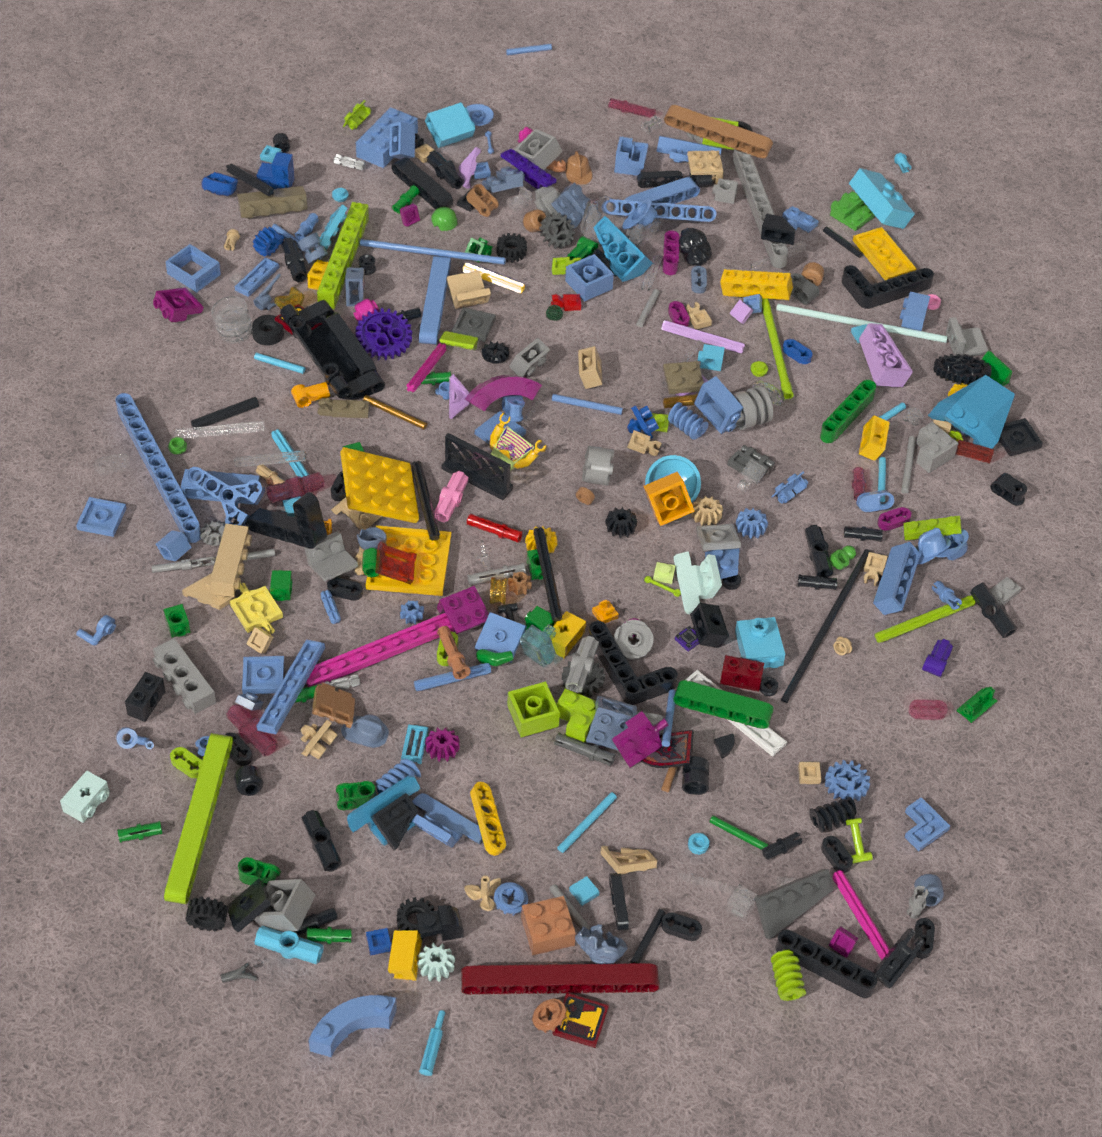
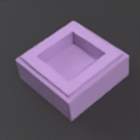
(741, 311)

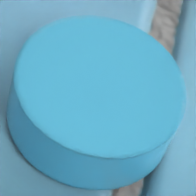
(698, 843)

